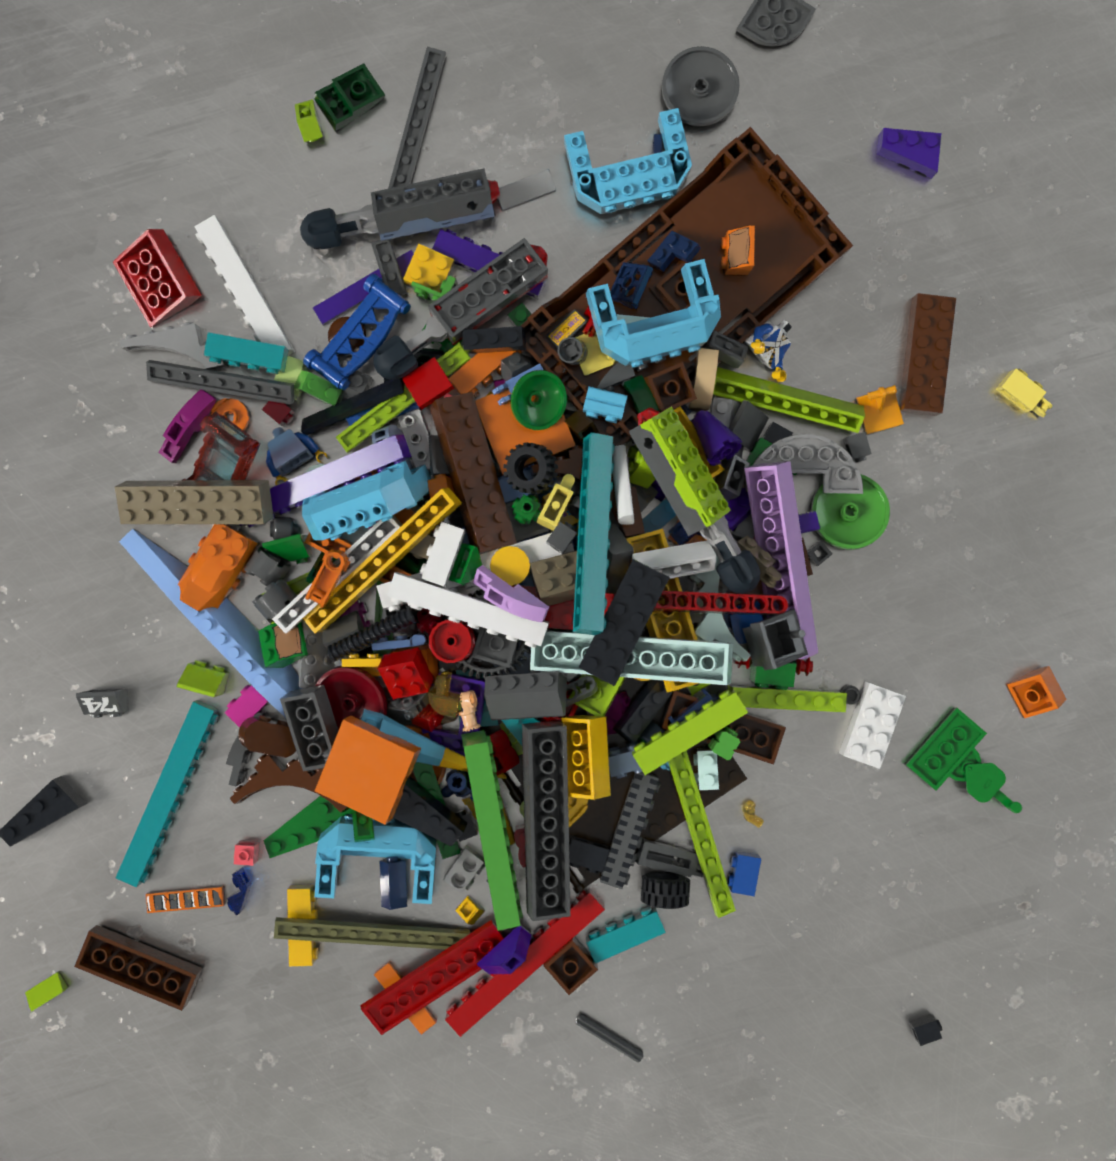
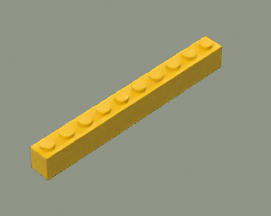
(383, 559)

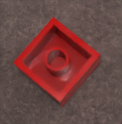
(405, 673)

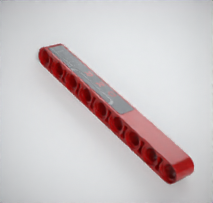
(728, 601)

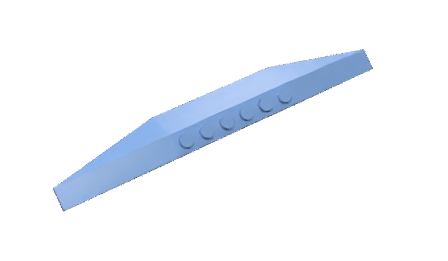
(224, 627)

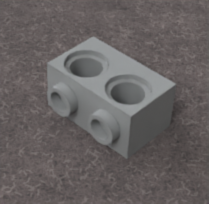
(461, 867)

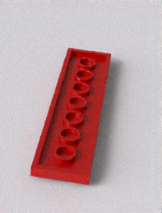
(431, 979)

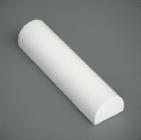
(622, 486)

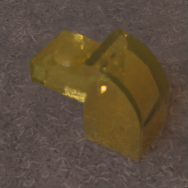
(442, 699)

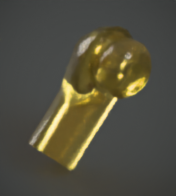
(749, 814)

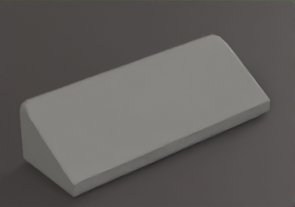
(526, 189)

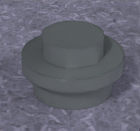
(853, 694)

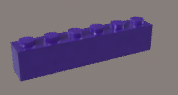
(470, 255)

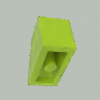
(308, 121)

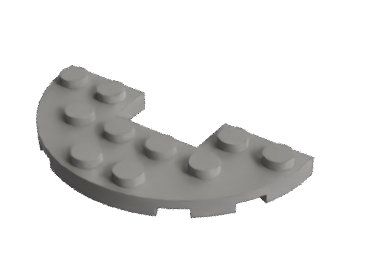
(816, 455)

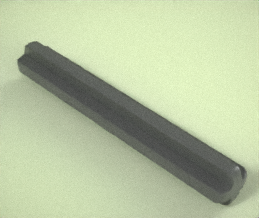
(609, 1038)

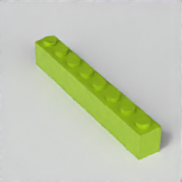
(789, 400)

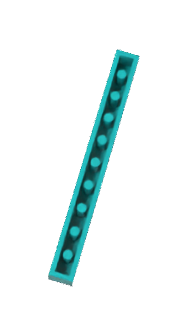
(593, 534)
(167, 793)

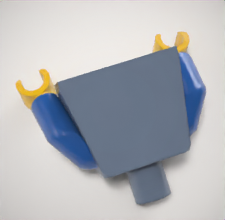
(289, 451)

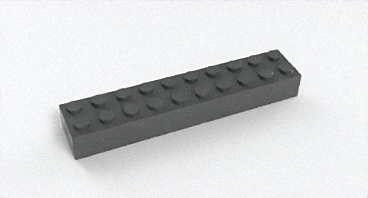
(546, 820)

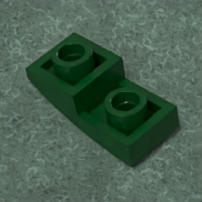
(640, 394)

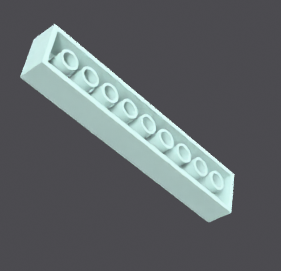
(651, 659)

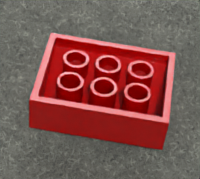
(156, 277)

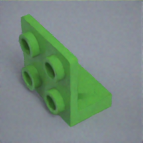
(426, 293)

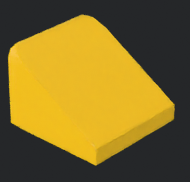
(469, 911)

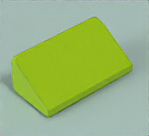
(45, 991)

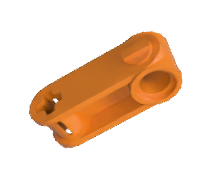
(327, 577)

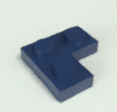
(673, 246)

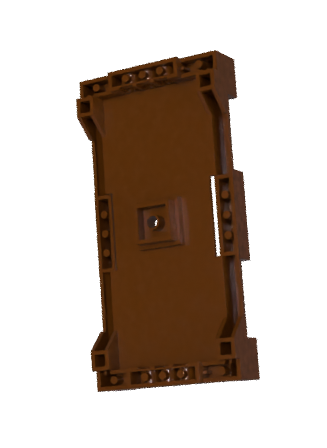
(735, 190)

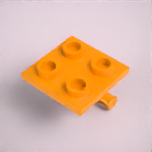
(880, 409)

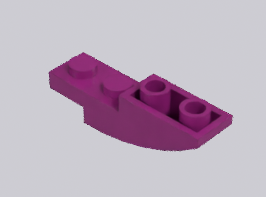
(184, 425)

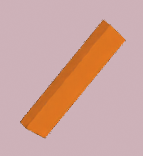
(423, 1018)

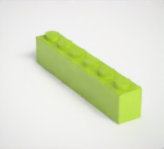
(791, 699)
(689, 732)

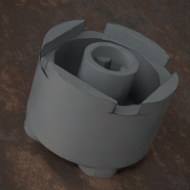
(267, 565)
(274, 600)

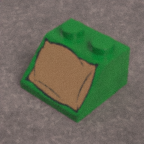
(281, 648)

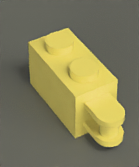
(1024, 392)
(556, 503)

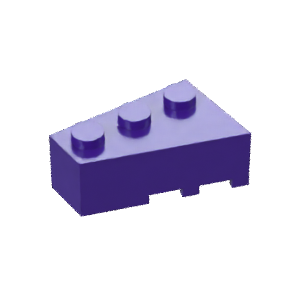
(911, 148)

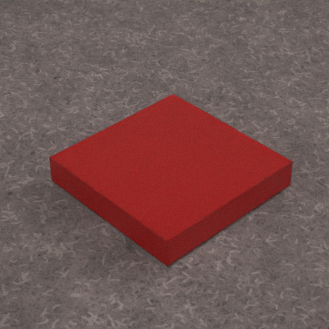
(427, 383)

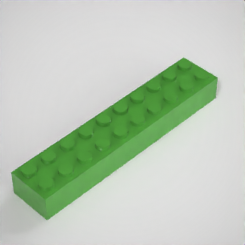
(492, 829)

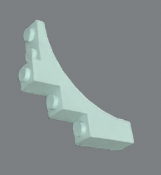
(712, 624)

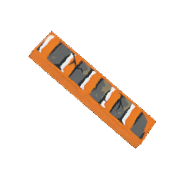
(185, 899)

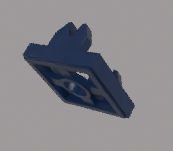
(628, 271)

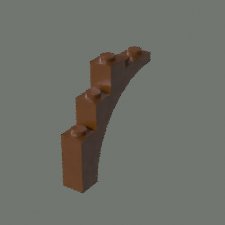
(573, 466)
(273, 773)

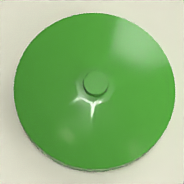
(852, 519)

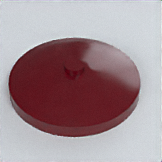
(351, 692)

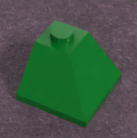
(290, 548)

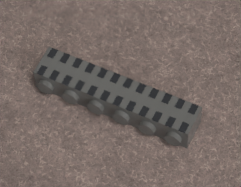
(629, 828)

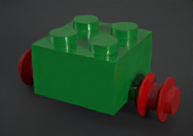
(780, 677)

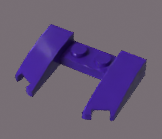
(452, 739)

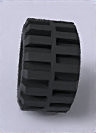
(516, 463)
(665, 890)

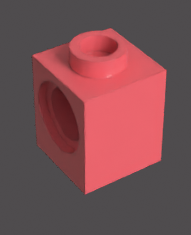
(246, 853)

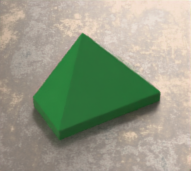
(466, 564)

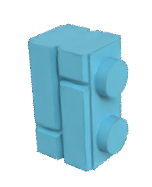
(604, 404)

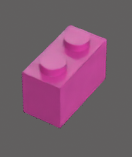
(246, 705)

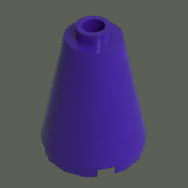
(715, 438)

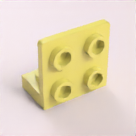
(595, 358)

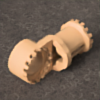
(469, 704)

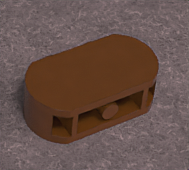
(267, 736)

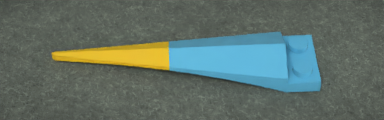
(430, 753)

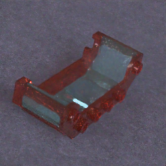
(225, 452)

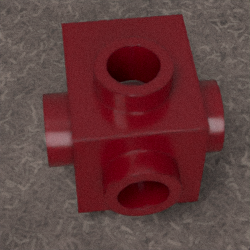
(427, 621)

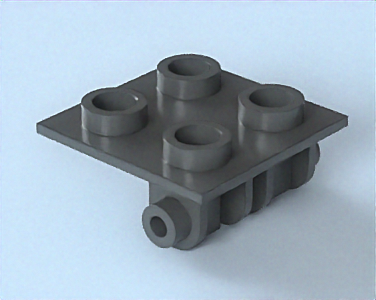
(410, 705)

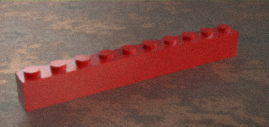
(542, 947)

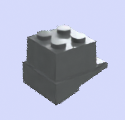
(775, 640)

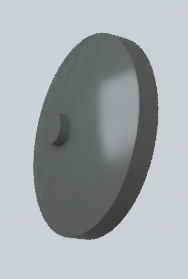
(701, 85)

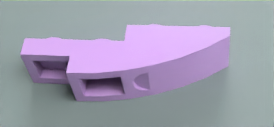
(511, 599)

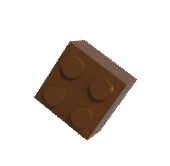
(671, 387)
(571, 966)

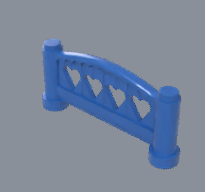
(327, 361)

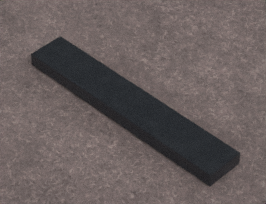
(352, 406)

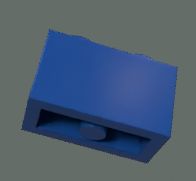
(744, 873)

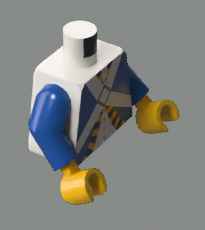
(770, 345)

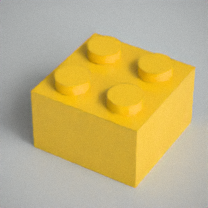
(428, 268)

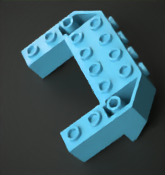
(634, 180)
(659, 334)
(365, 501)
(391, 840)

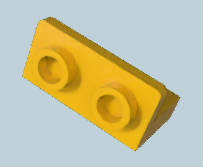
(368, 663)

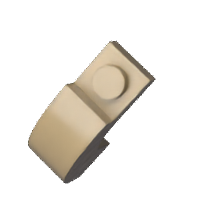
(704, 379)

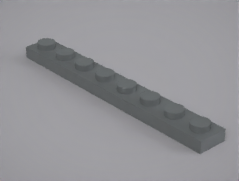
(418, 117)
(220, 382)

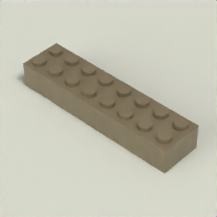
(194, 502)

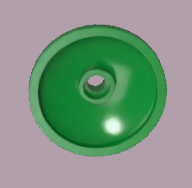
(548, 403)

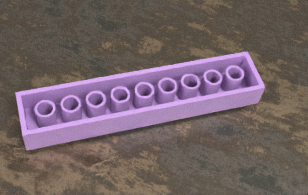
(779, 534)

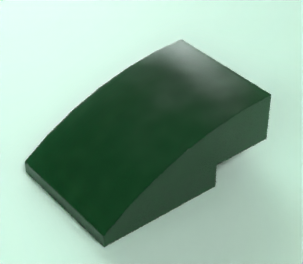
(349, 96)

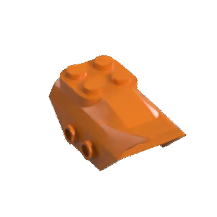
(215, 567)

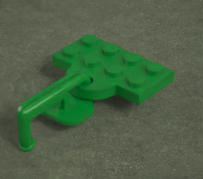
(947, 754)

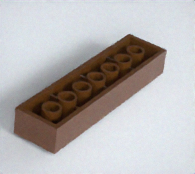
(472, 472)

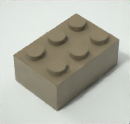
(555, 578)

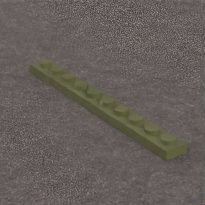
(367, 933)

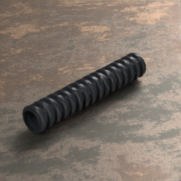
(372, 633)

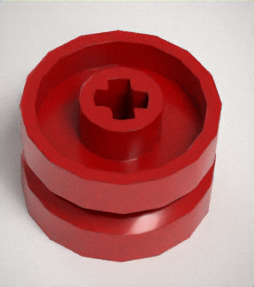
(441, 638)

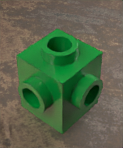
(526, 516)

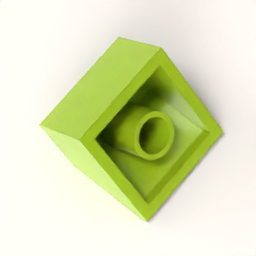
(204, 679)

